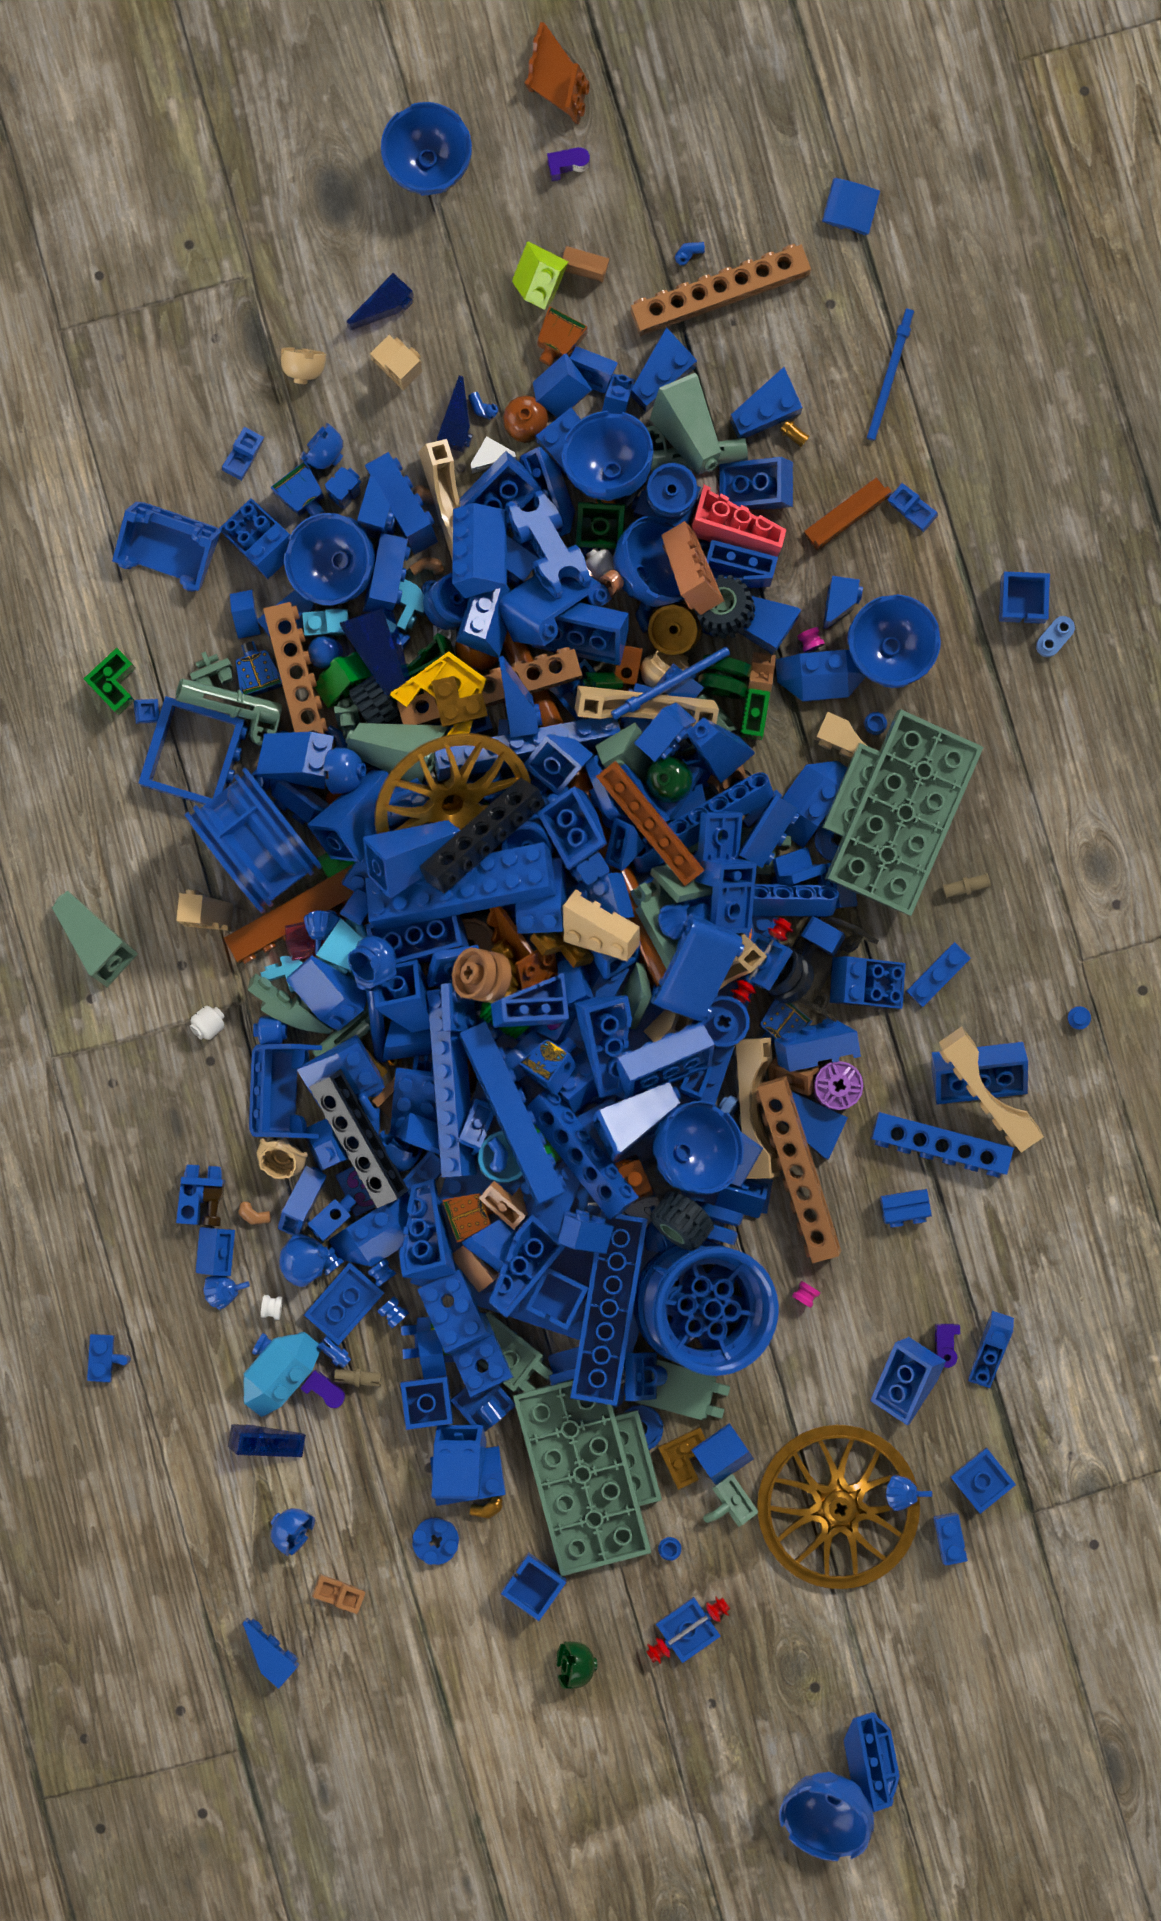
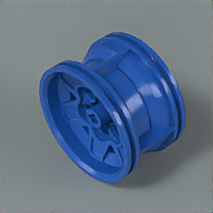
(253, 841)
(754, 1311)

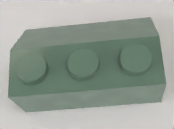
(623, 750)

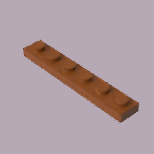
(650, 823)

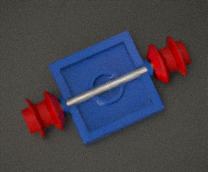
(770, 968)
(688, 1629)

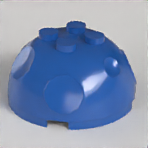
(426, 148)
(608, 455)
(329, 559)
(645, 564)
(894, 640)
(698, 1148)
(827, 1816)

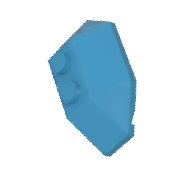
(279, 1372)

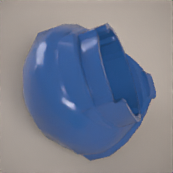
(372, 962)
(302, 1260)

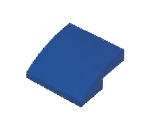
(851, 206)

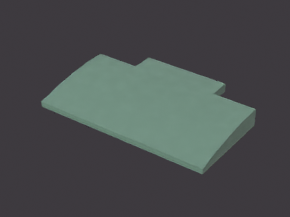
(898, 810)
(589, 1476)

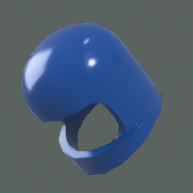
(323, 651)

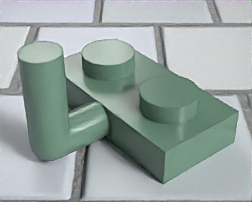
(733, 1501)

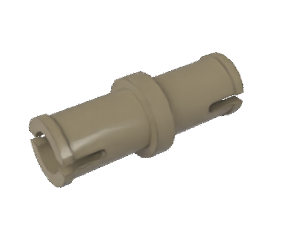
(966, 885)
(358, 1377)

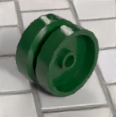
(726, 678)

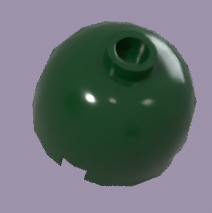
(669, 780)
(576, 1664)

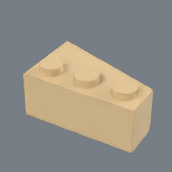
(203, 912)
(597, 929)

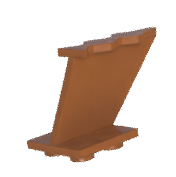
(556, 76)
(530, 964)

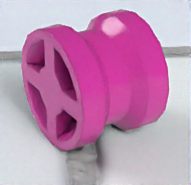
(811, 639)
(806, 1294)

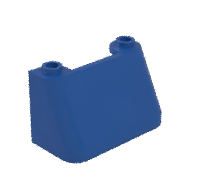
(166, 543)
(532, 609)
(697, 969)

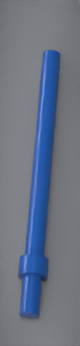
(903, 332)
(634, 703)

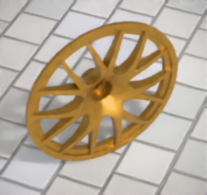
(465, 797)
(825, 1503)

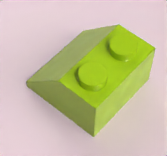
(538, 275)

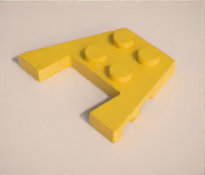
(467, 681)

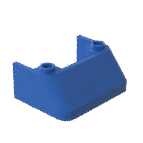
(275, 1090)

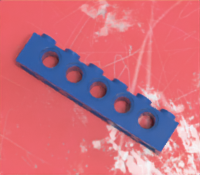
(1000, 1153)
(582, 1154)

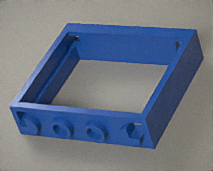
(157, 743)

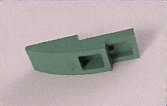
(283, 1008)

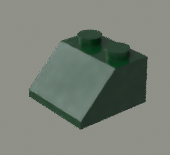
(599, 524)

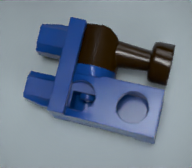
(197, 1191)

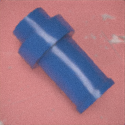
(338, 1355)

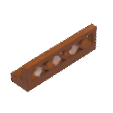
(847, 513)

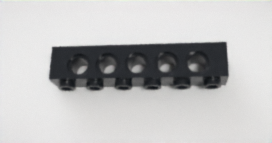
(482, 835)
(358, 1138)

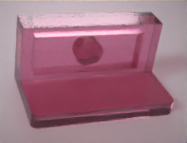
(299, 942)

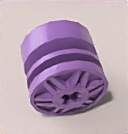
(825, 1091)

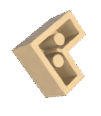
(397, 361)

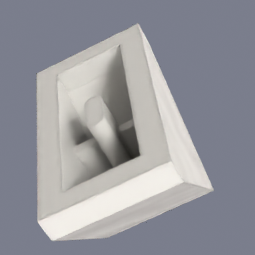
(488, 454)

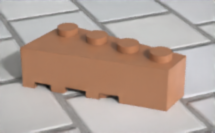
(691, 568)

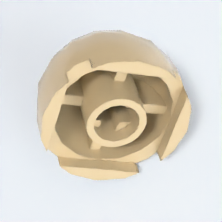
(302, 364)

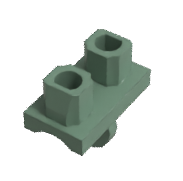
(222, 668)
(347, 716)

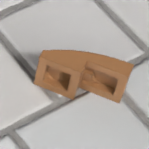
(762, 671)
(338, 1593)

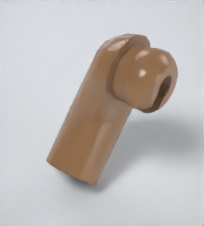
(425, 494)
(427, 563)
(251, 1216)

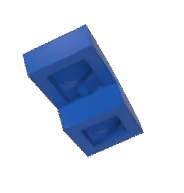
(243, 453)
(912, 507)

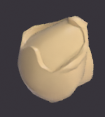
(656, 665)
(289, 1161)

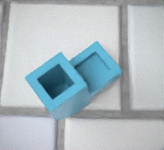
(412, 601)
(324, 622)
(275, 972)

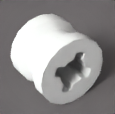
(271, 1307)

